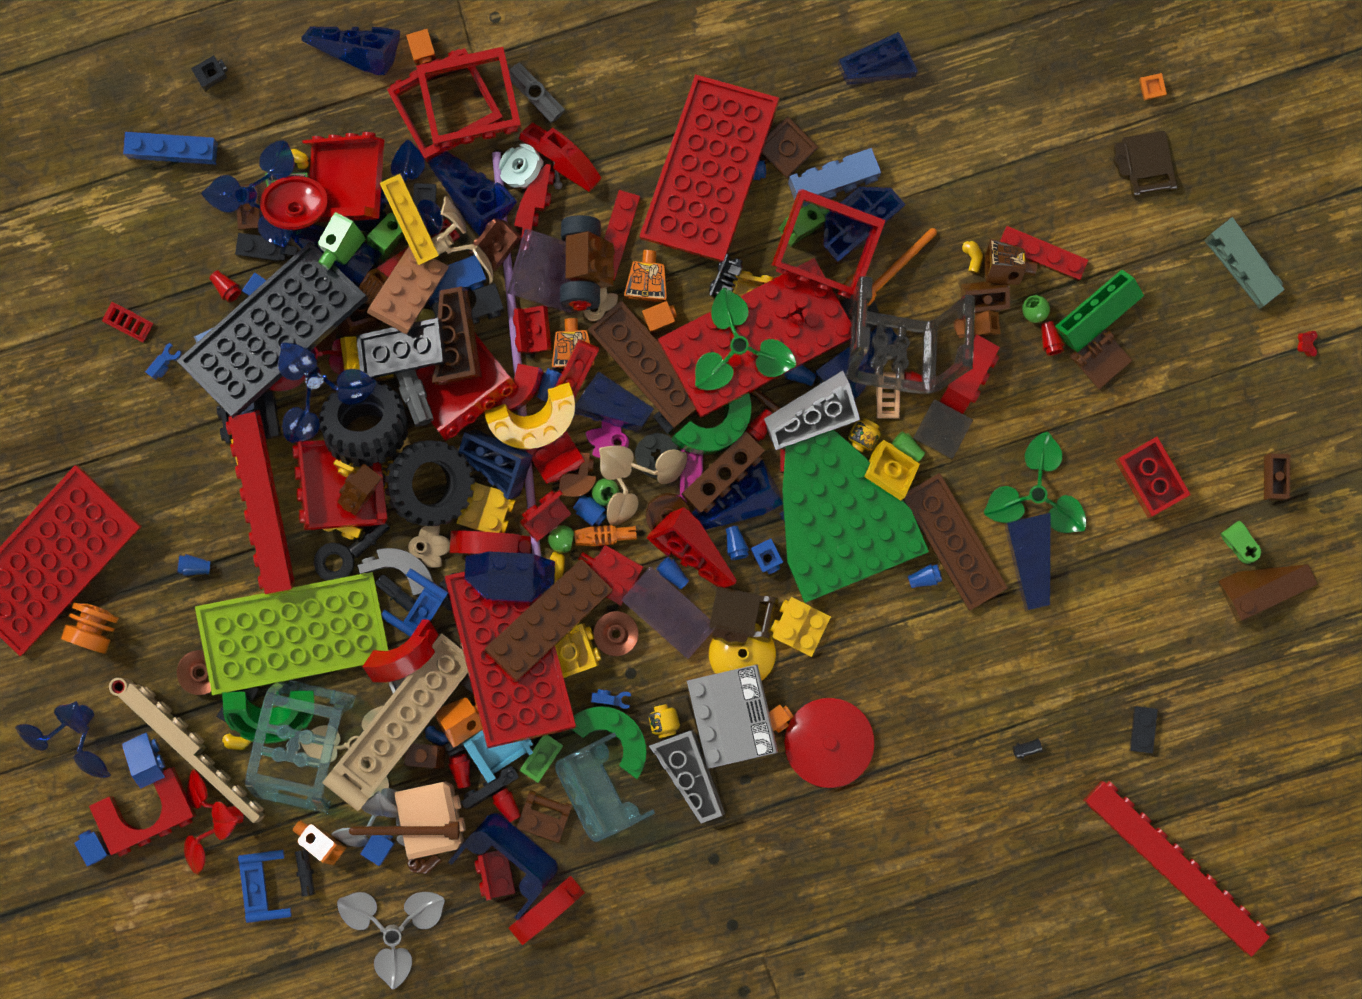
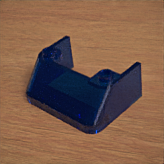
(518, 848)

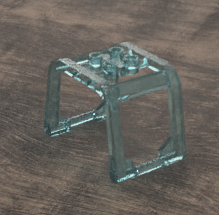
(267, 786)

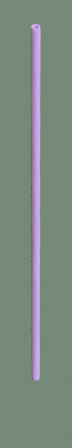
(516, 356)

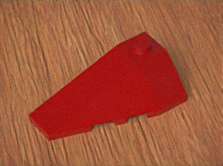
(687, 540)

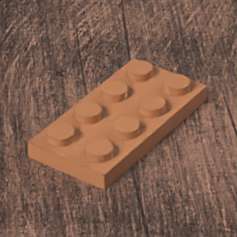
(407, 291)

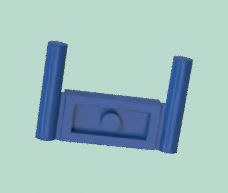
(424, 607)
(255, 887)

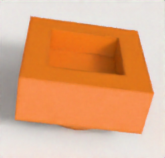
(1152, 86)

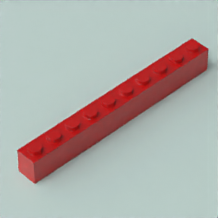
(1173, 866)

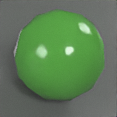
(1036, 309)
(604, 490)
(561, 538)

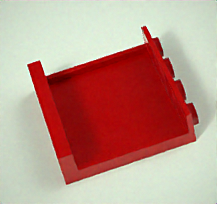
(349, 173)
(463, 401)
(321, 487)

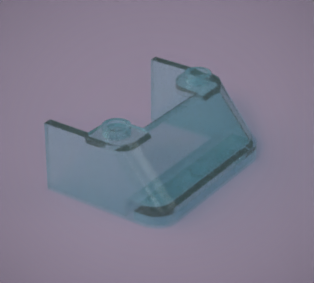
(594, 793)

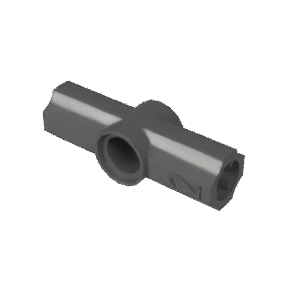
(545, 102)
(415, 397)

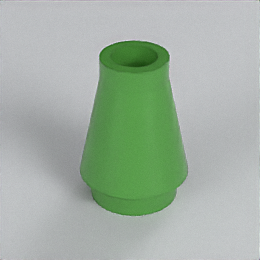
(908, 446)

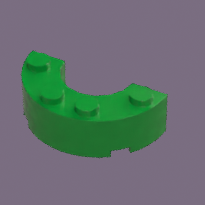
(717, 439)
(244, 716)
(625, 729)

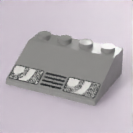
(732, 716)

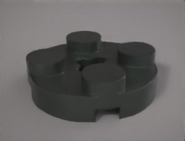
(650, 444)

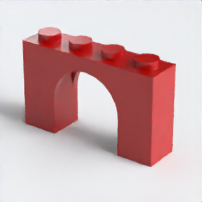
(121, 836)

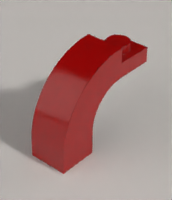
(527, 381)
(479, 542)
(404, 660)
(546, 910)

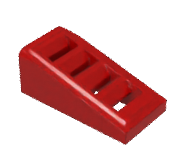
(110, 313)

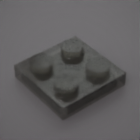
(942, 429)

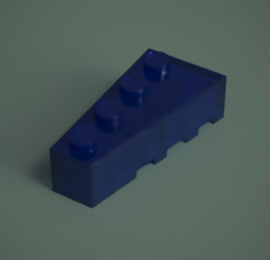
(1031, 558)

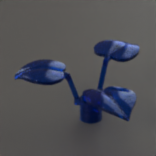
(410, 164)
(227, 194)
(298, 361)
(76, 718)

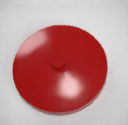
(829, 742)

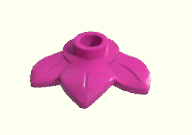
(606, 437)

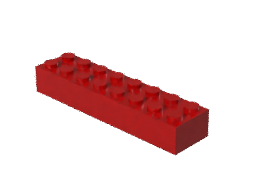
(261, 501)

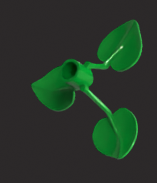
(713, 371)
(1006, 506)

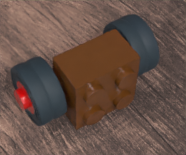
(587, 262)

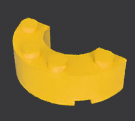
(536, 429)

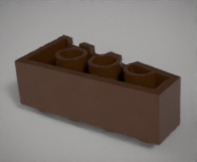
(459, 339)

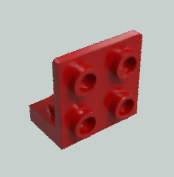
(556, 458)
(544, 518)
(495, 875)

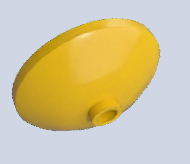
(726, 657)

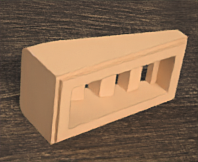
(896, 404)

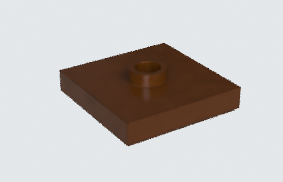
(788, 147)

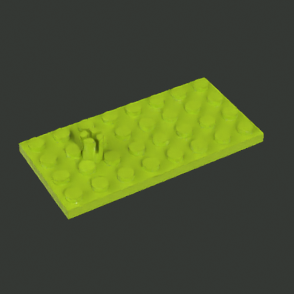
(291, 633)

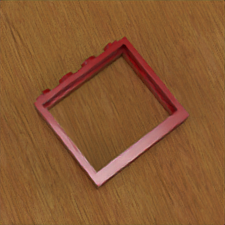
(461, 62)
(401, 87)
(805, 276)

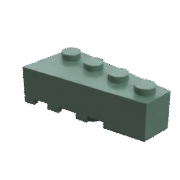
(1244, 263)

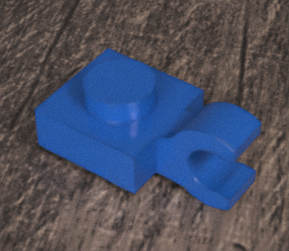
(159, 366)
(605, 697)

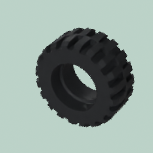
(368, 445)
(457, 486)

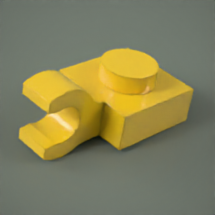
(348, 532)

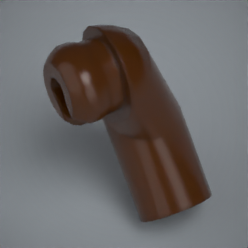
(423, 866)

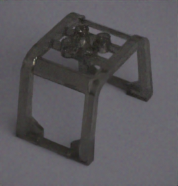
(860, 342)

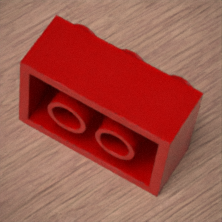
(1152, 477)

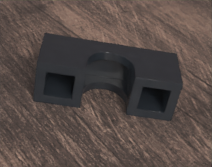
(487, 304)

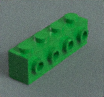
(1101, 309)

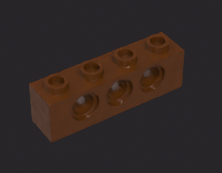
(745, 445)

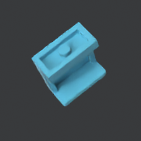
(495, 758)

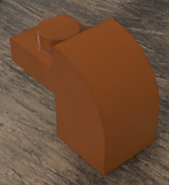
(985, 324)
(578, 485)

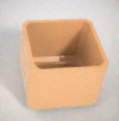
(429, 806)

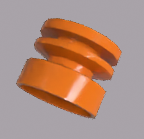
(89, 627)

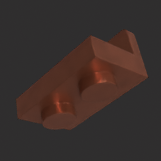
(497, 241)

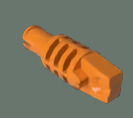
(603, 535)

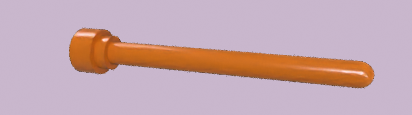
(901, 262)

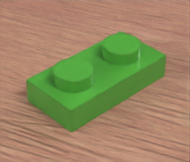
(541, 758)

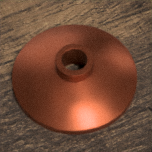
(611, 622)
(188, 676)

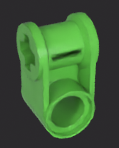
(1239, 539)

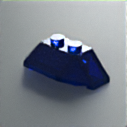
(844, 234)
(509, 575)

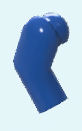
(435, 736)

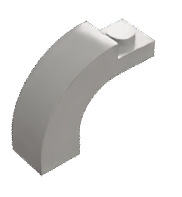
(400, 560)

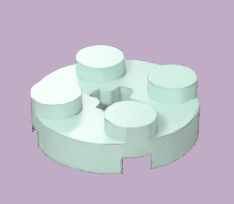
(527, 173)

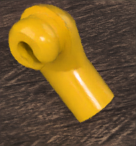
(976, 255)

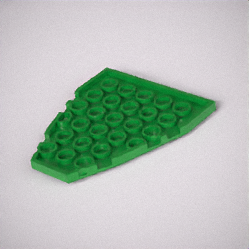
(838, 519)

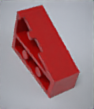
(965, 388)

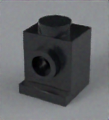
(202, 71)

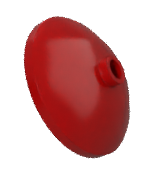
(293, 202)

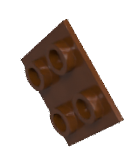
(1101, 359)

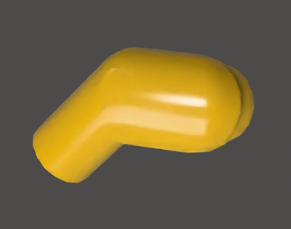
(300, 158)
(559, 564)
(235, 743)

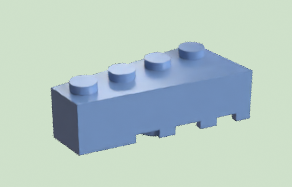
(837, 176)

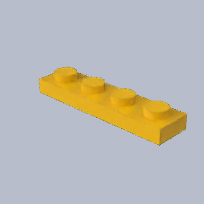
(409, 219)

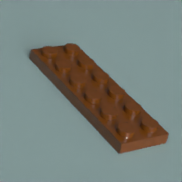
(643, 362)
(954, 542)
(548, 620)

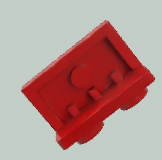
(532, 329)

